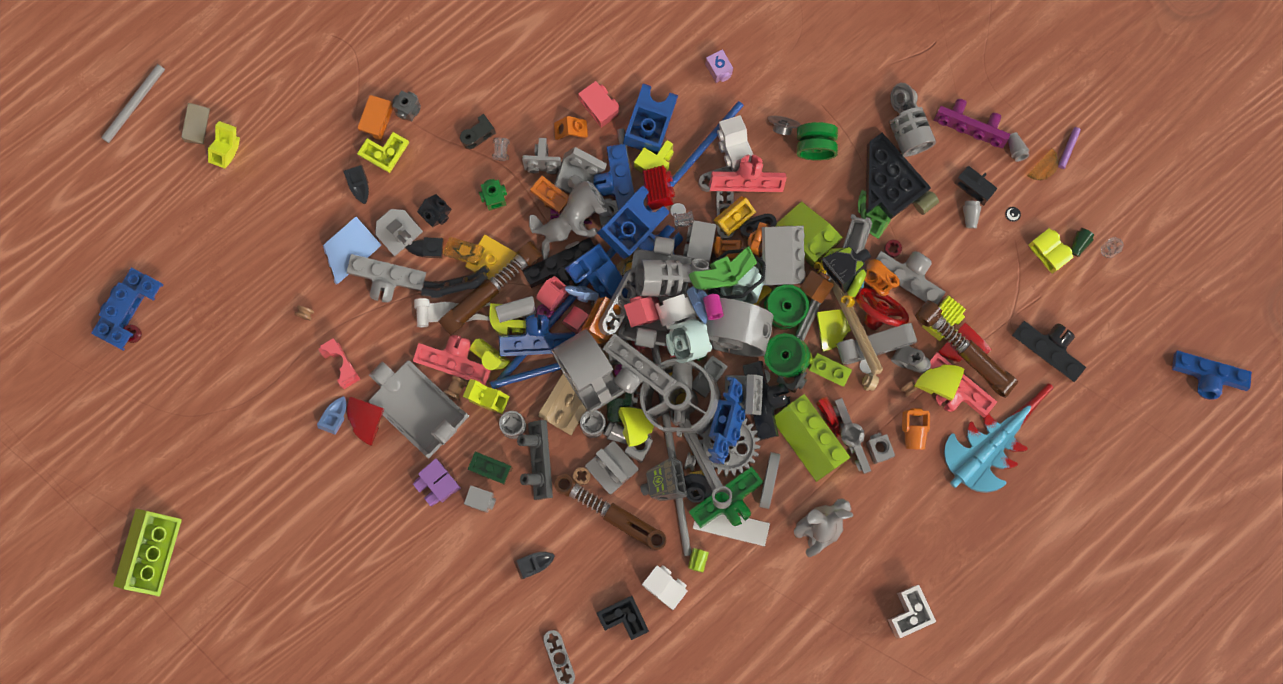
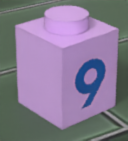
(719, 66)

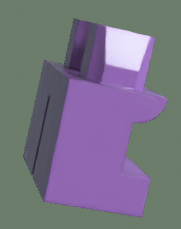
(439, 482)

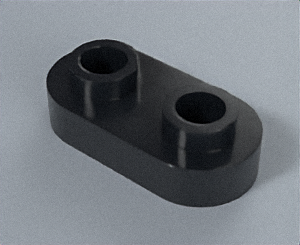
(752, 224)

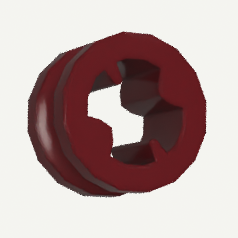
(895, 243)
(137, 337)

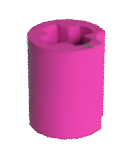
(713, 307)

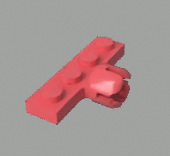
(748, 178)
(452, 360)
(966, 392)

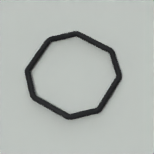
(752, 287)

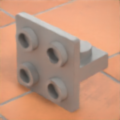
(541, 161)
(611, 467)

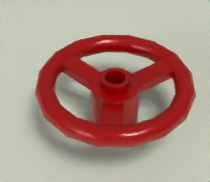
(879, 311)

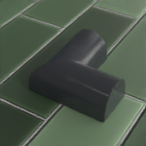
(626, 612)

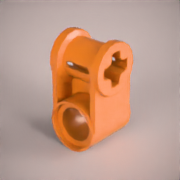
(879, 277)

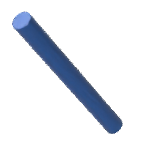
(524, 375)

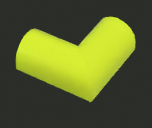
(385, 156)
(489, 355)

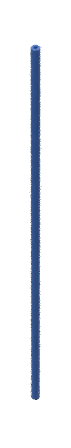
(611, 252)

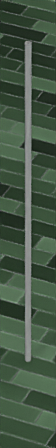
(667, 423)

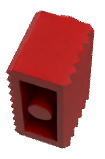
(657, 182)

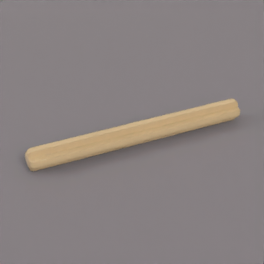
(859, 332)

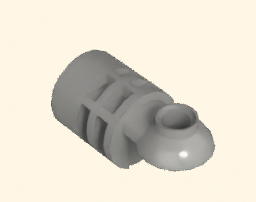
(911, 125)
(665, 277)

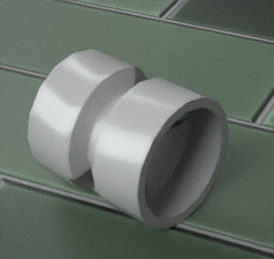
(512, 424)
(593, 424)

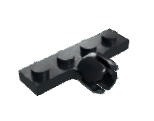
(556, 265)
(1051, 348)
(771, 400)

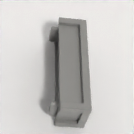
(858, 233)

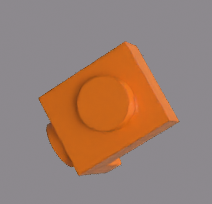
(721, 246)

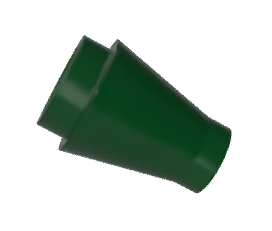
(1081, 241)

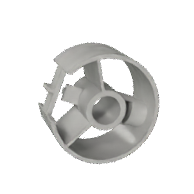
(741, 330)
(587, 370)
(683, 375)

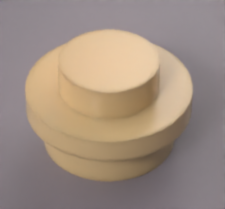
(870, 382)

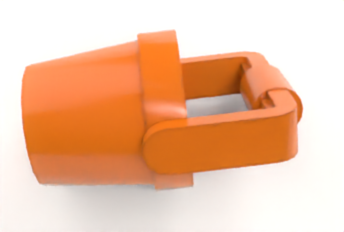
(755, 240)
(915, 435)

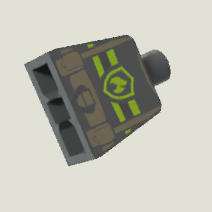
(665, 481)

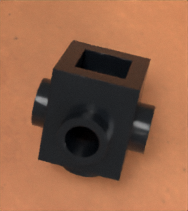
(434, 210)

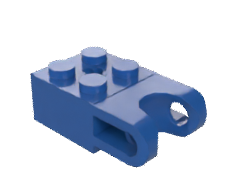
(651, 116)
(636, 220)

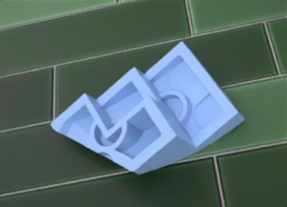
(351, 239)

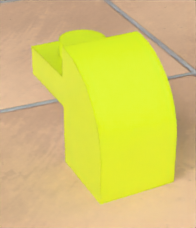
(225, 145)
(650, 160)
(503, 328)
(486, 397)

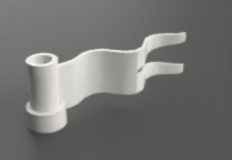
(433, 312)

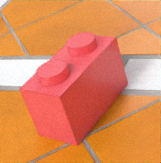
(599, 104)
(642, 310)

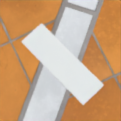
(749, 531)

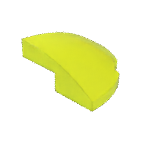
(832, 328)
(941, 380)
(635, 425)

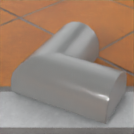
(516, 309)

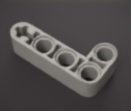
(881, 342)

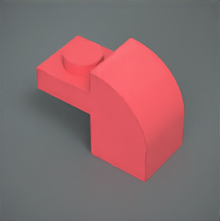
(552, 293)
(575, 319)

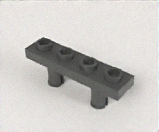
(540, 460)

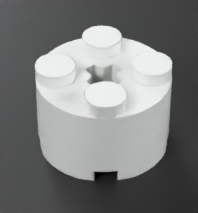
(675, 311)

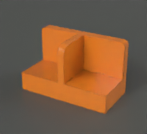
(376, 117)
(549, 194)

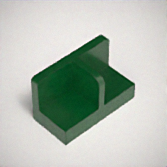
(489, 468)

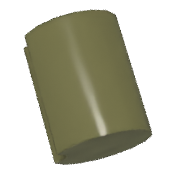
(926, 202)

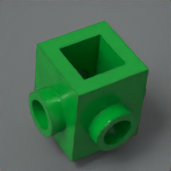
(493, 194)

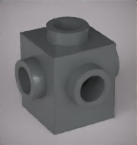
(409, 110)

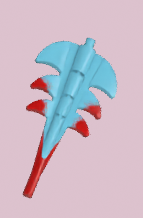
(973, 464)

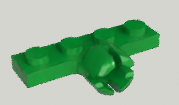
(740, 488)

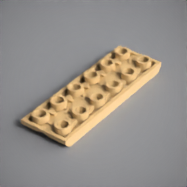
(563, 405)

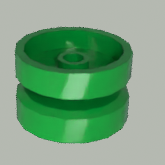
(817, 141)
(796, 306)
(798, 357)

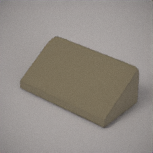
(195, 124)

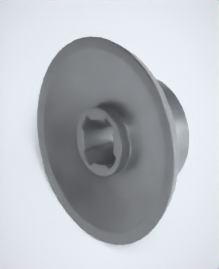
(783, 125)

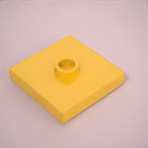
(494, 256)

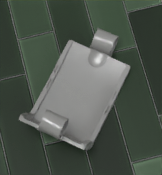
(652, 333)
(416, 406)

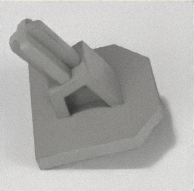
(396, 230)

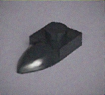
(358, 183)
(427, 247)
(533, 563)

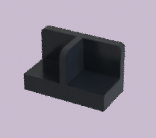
(975, 185)

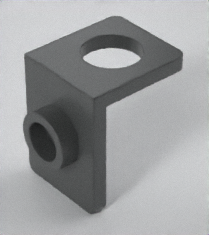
(799, 382)

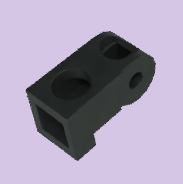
(478, 134)

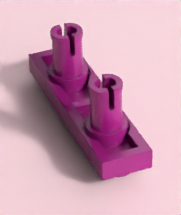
(972, 127)

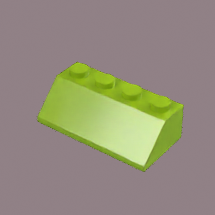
(810, 438)
(147, 552)

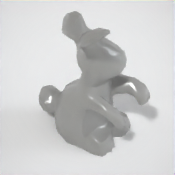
(581, 203)
(823, 525)

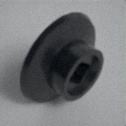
(699, 483)

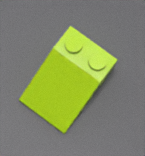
(818, 233)

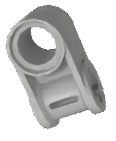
(911, 359)

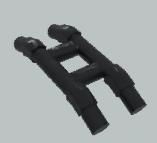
(441, 288)

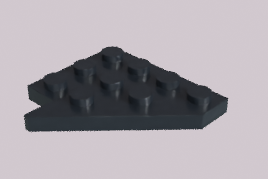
(890, 178)

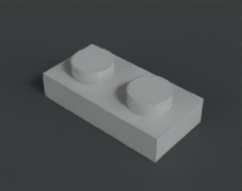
(715, 369)

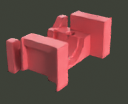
(348, 375)

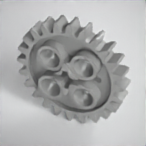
(736, 460)

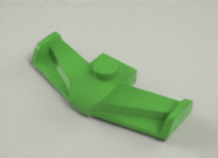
(724, 272)

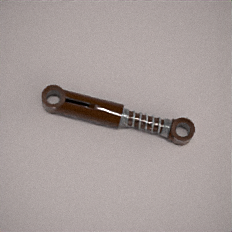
(483, 294)
(1000, 380)
(612, 513)

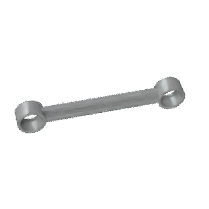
(704, 463)

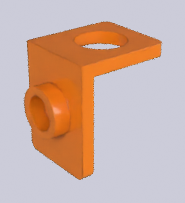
(572, 126)

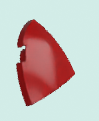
(950, 352)
(829, 412)
(364, 419)

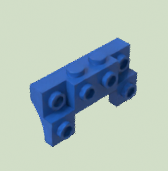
(599, 271)
(122, 305)
(727, 422)

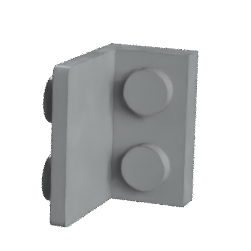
(580, 164)
(751, 392)

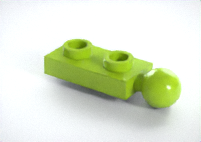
(829, 369)

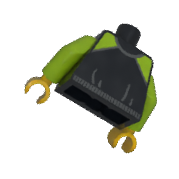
(846, 270)

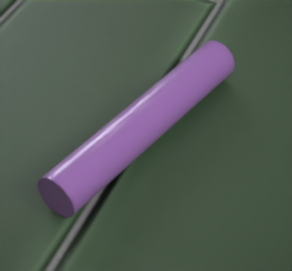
(1069, 147)

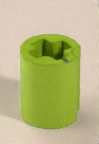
(698, 560)

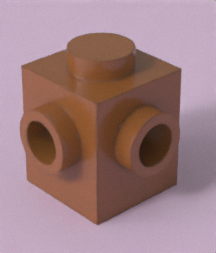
(817, 286)

